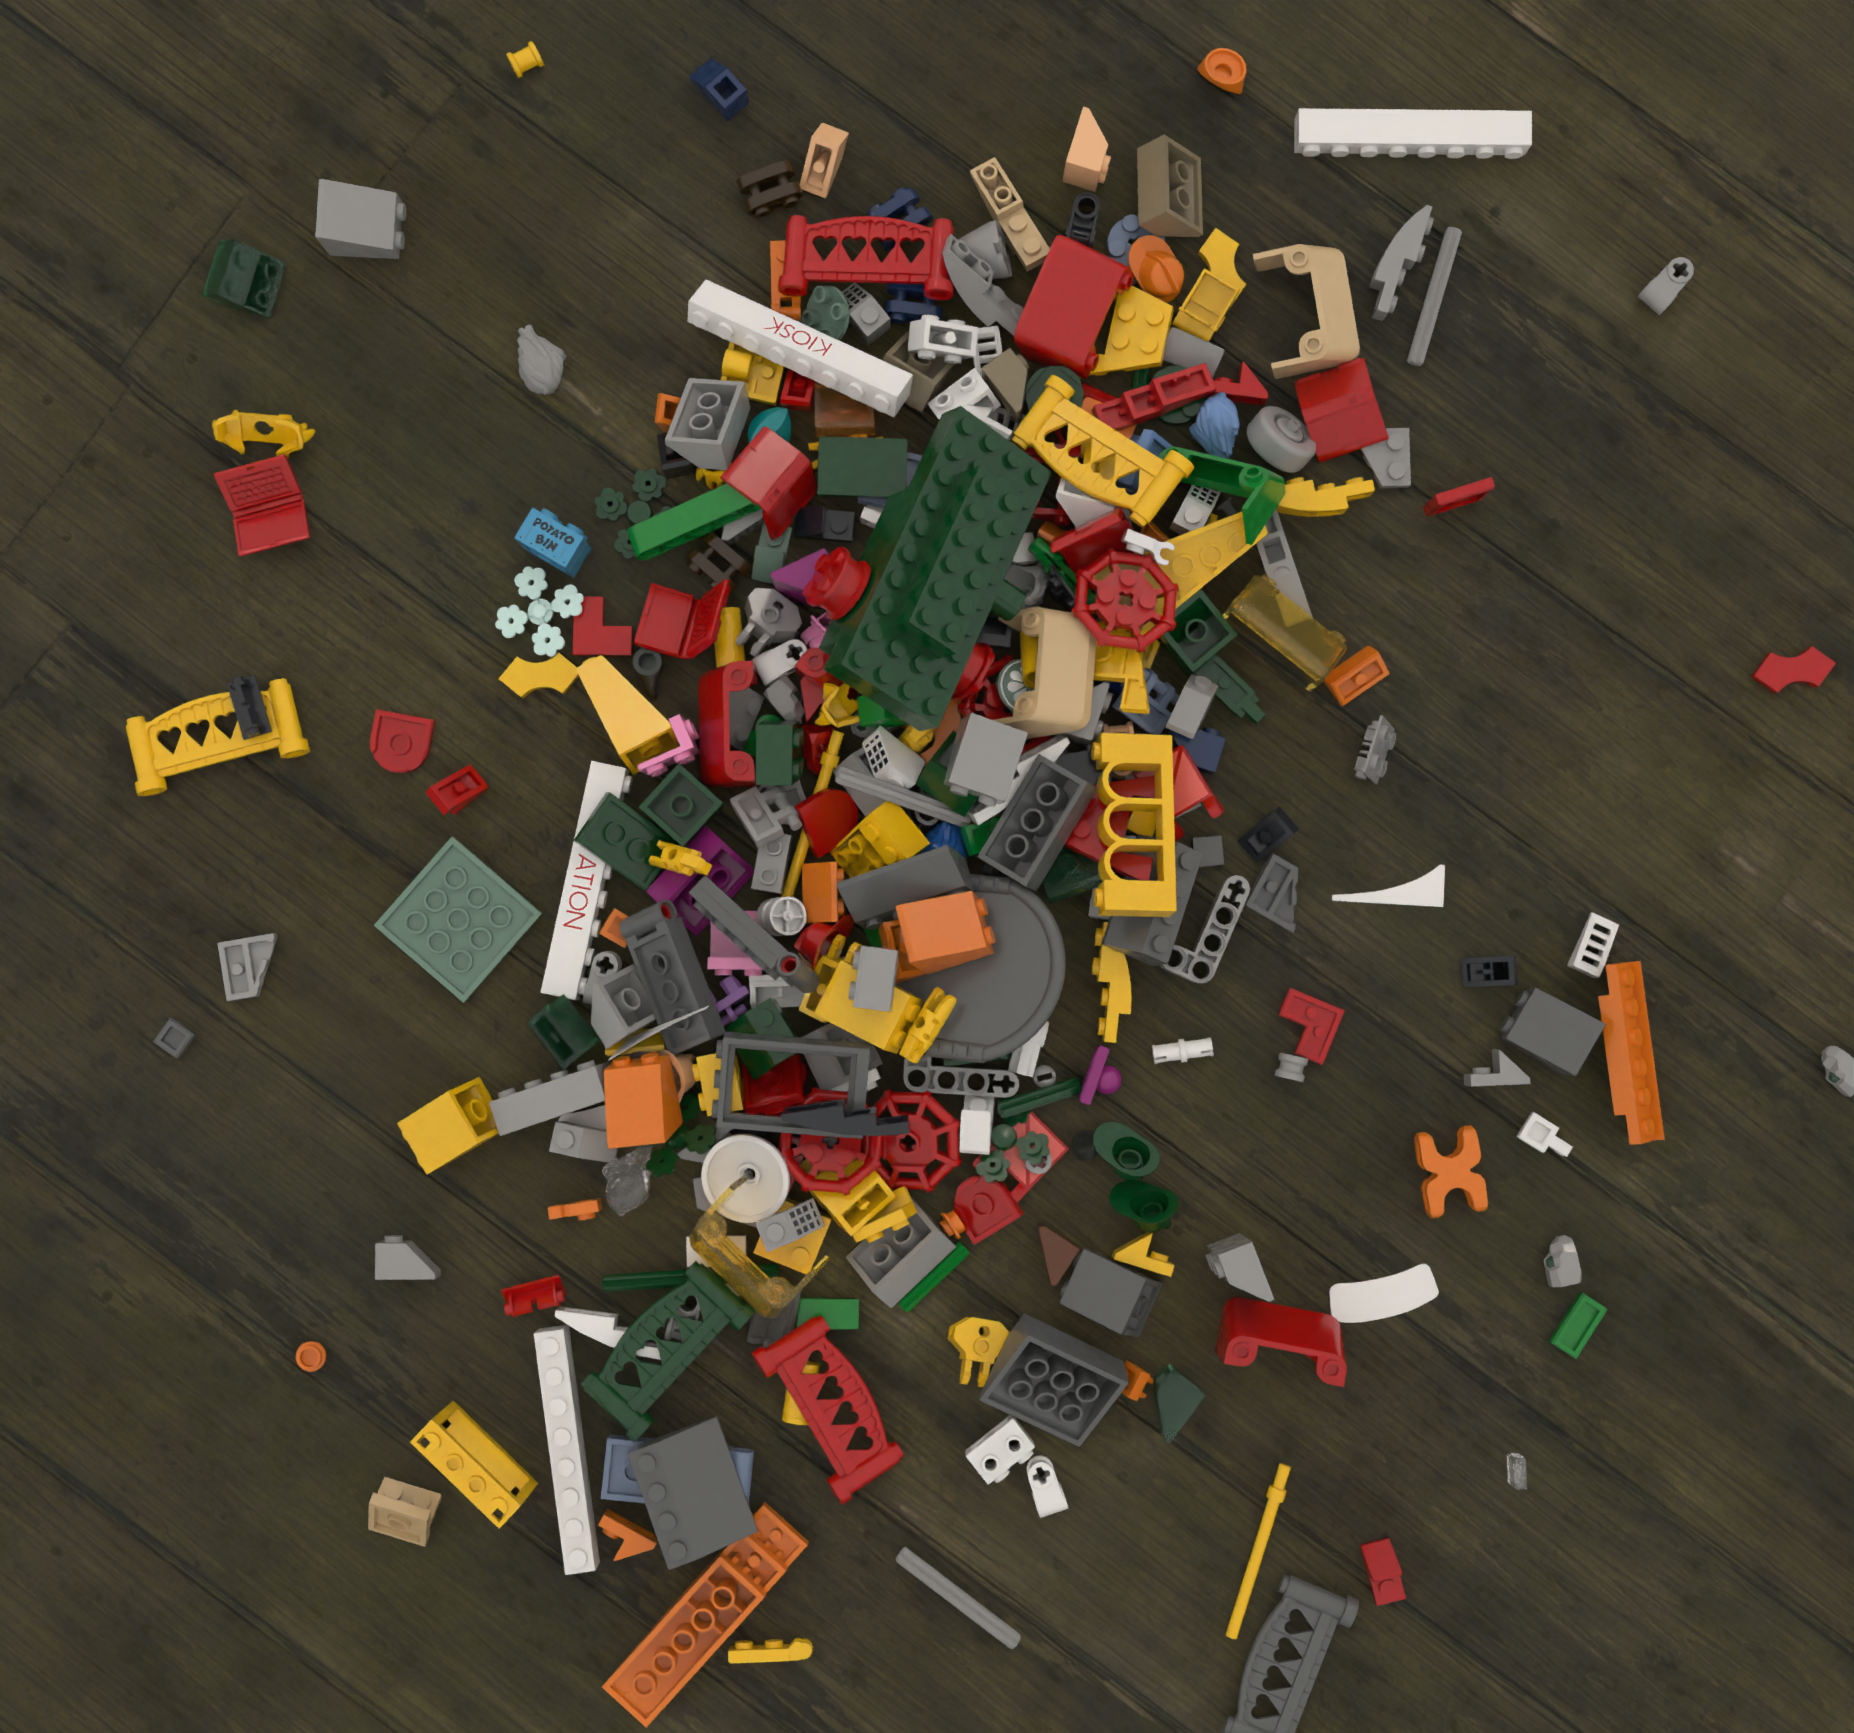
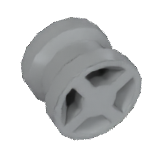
(1291, 1067)

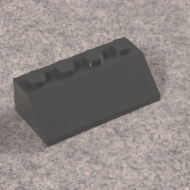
(1037, 822)
(929, 875)
(1154, 937)

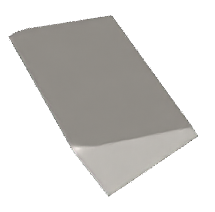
(1189, 351)

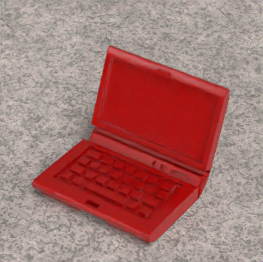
(1341, 410)
(774, 477)
(264, 504)
(1090, 540)
(673, 613)

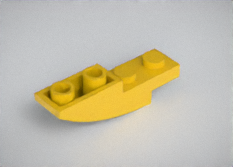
(1327, 501)
(1113, 969)

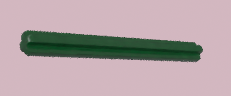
(663, 1279)

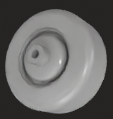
(1281, 439)

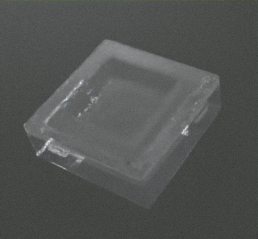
(1517, 1471)

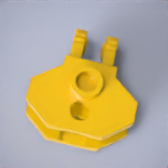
(977, 1347)

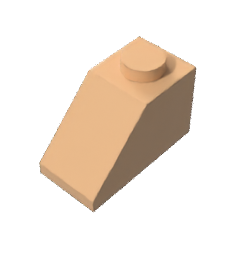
(823, 159)

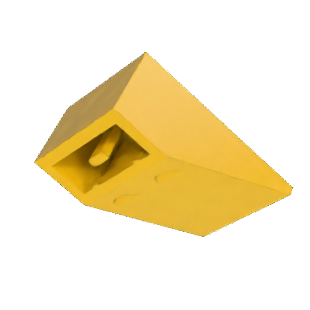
(879, 840)

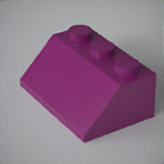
(794, 577)
(727, 872)

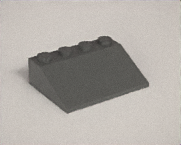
(1053, 1380)
(692, 1492)

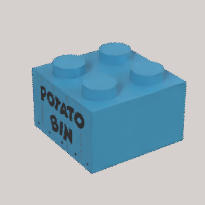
(553, 542)

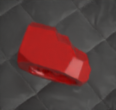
(816, 743)

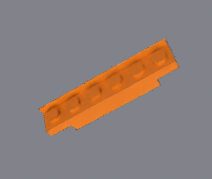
(1631, 1052)

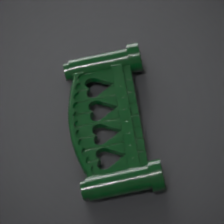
(630, 1402)

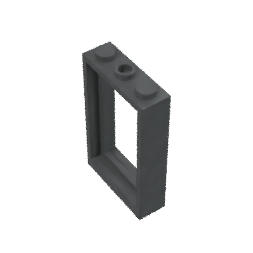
(723, 1078)

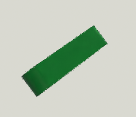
(689, 521)

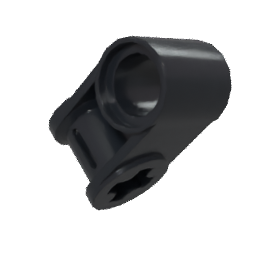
(1081, 226)

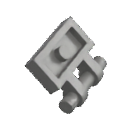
(759, 819)

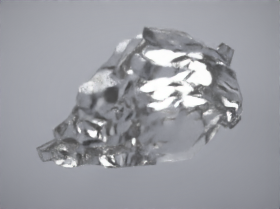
(628, 1180)

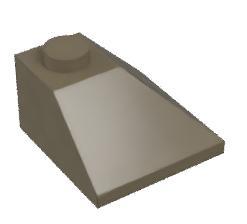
(927, 374)

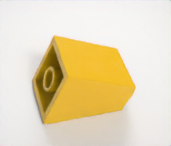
(877, 1027)
(450, 1125)

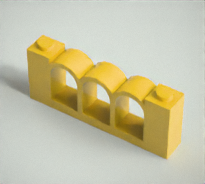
(1136, 753)

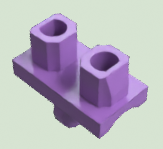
(735, 993)

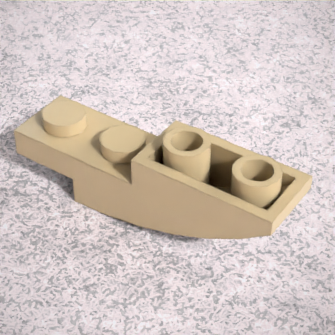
(1008, 208)

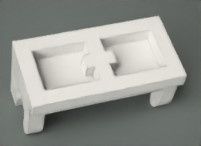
(766, 987)

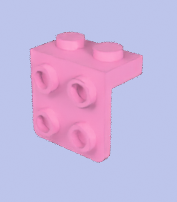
(686, 736)
(727, 956)

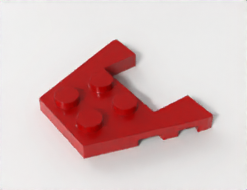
(1085, 835)

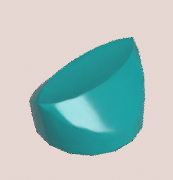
(775, 419)

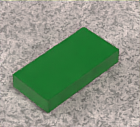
(1578, 1325)

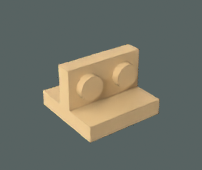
(403, 1511)

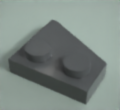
(1275, 893)

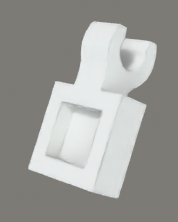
(1138, 543)
(1541, 1135)

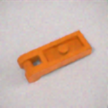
(777, 252)

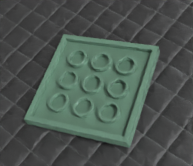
(458, 919)

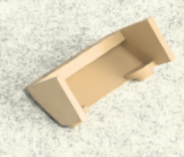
(1337, 337)
(1062, 676)

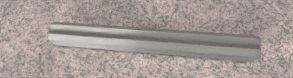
(1434, 296)
(899, 796)
(958, 1598)

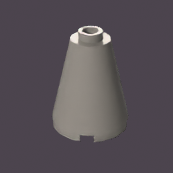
(989, 244)

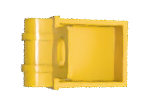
(1205, 306)

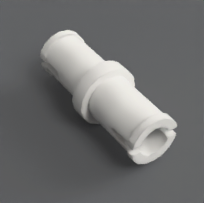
(1182, 1050)

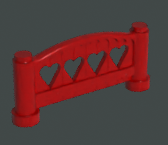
(804, 263)
(788, 1358)

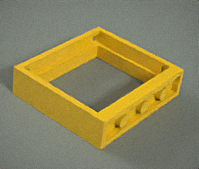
(475, 1463)

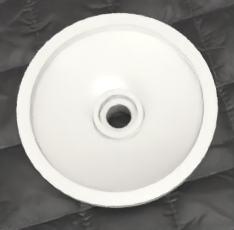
(759, 1194)

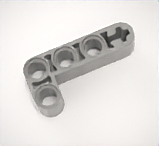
(1212, 927)
(961, 1077)

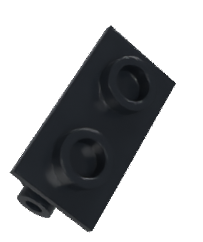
(249, 707)

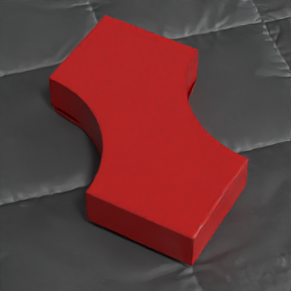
(1808, 668)

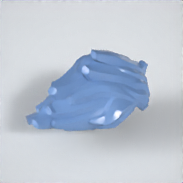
(1216, 426)

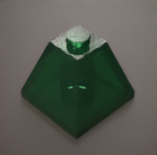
(1175, 1400)

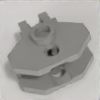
(768, 620)

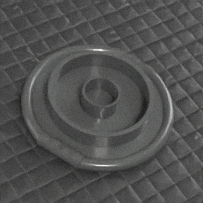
(1004, 994)

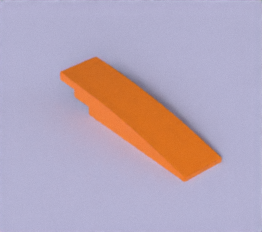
(704, 1616)

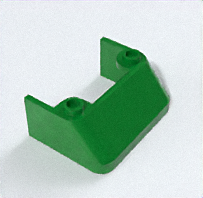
(1233, 477)

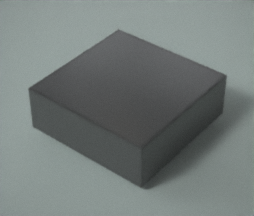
(1211, 848)
(174, 1037)

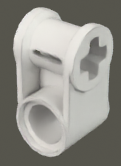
(776, 662)
(1046, 1490)

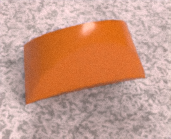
(1224, 69)

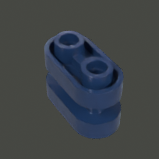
(901, 203)
(901, 310)

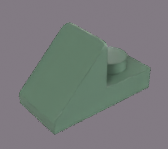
(770, 555)

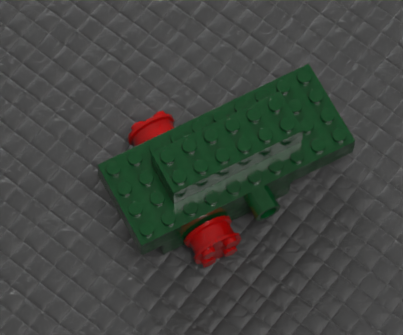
(931, 574)

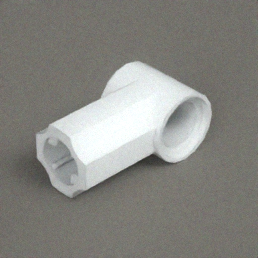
(1025, 1057)

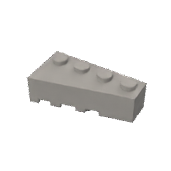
(549, 1100)

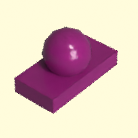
(1099, 1076)

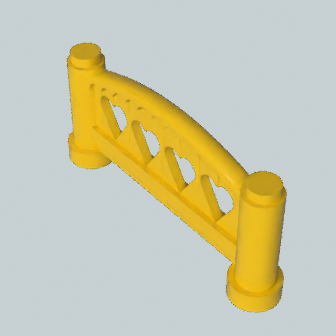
(1156, 476)
(156, 762)

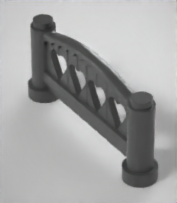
(1323, 1612)

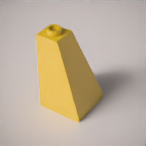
(629, 718)

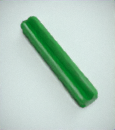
(934, 1277)

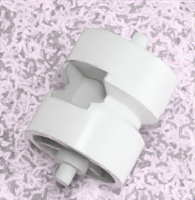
(781, 916)

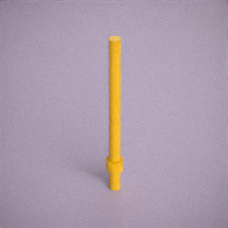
(829, 761)
(1275, 1495)

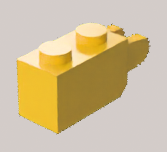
(825, 969)

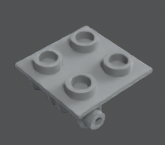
(1382, 738)

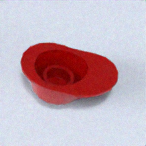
(818, 938)

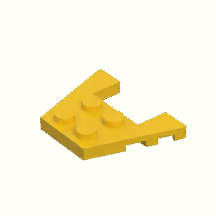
(1136, 333)
(1125, 666)

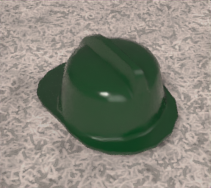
(1125, 1151)
(1145, 1204)

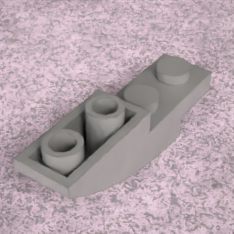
(1400, 254)
(973, 282)
(1280, 563)

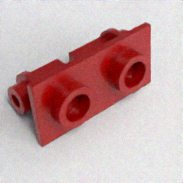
(544, 1292)

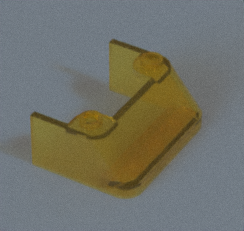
(1288, 628)
(763, 1293)

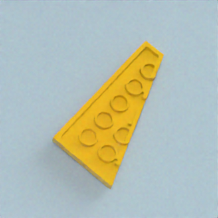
(1195, 559)

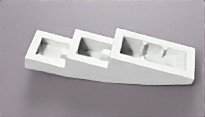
(1050, 749)
(601, 1327)

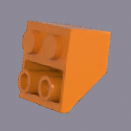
(821, 892)

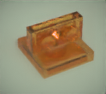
(841, 415)

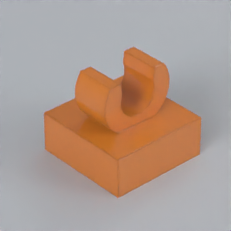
(1137, 1380)

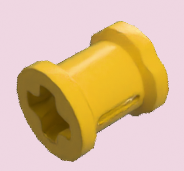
(525, 59)

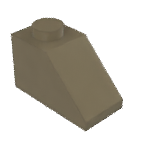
(1008, 381)

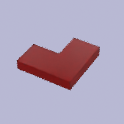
(594, 638)
(1320, 1023)

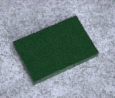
(861, 467)
(623, 840)

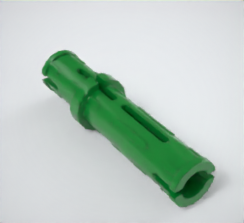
(1042, 551)

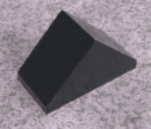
(672, 463)
(1489, 971)

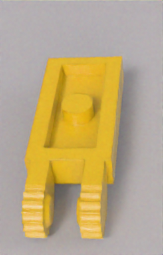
(772, 1651)

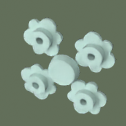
(539, 611)

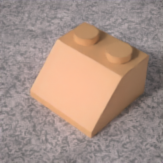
(1087, 155)

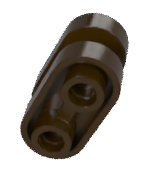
(784, 195)
(700, 563)

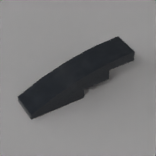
(833, 1118)

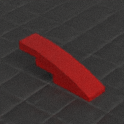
(1156, 398)

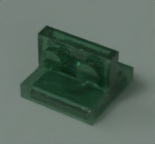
(1070, 876)

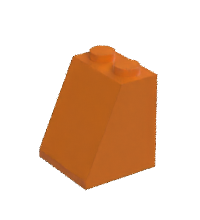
(945, 931)
(640, 1101)

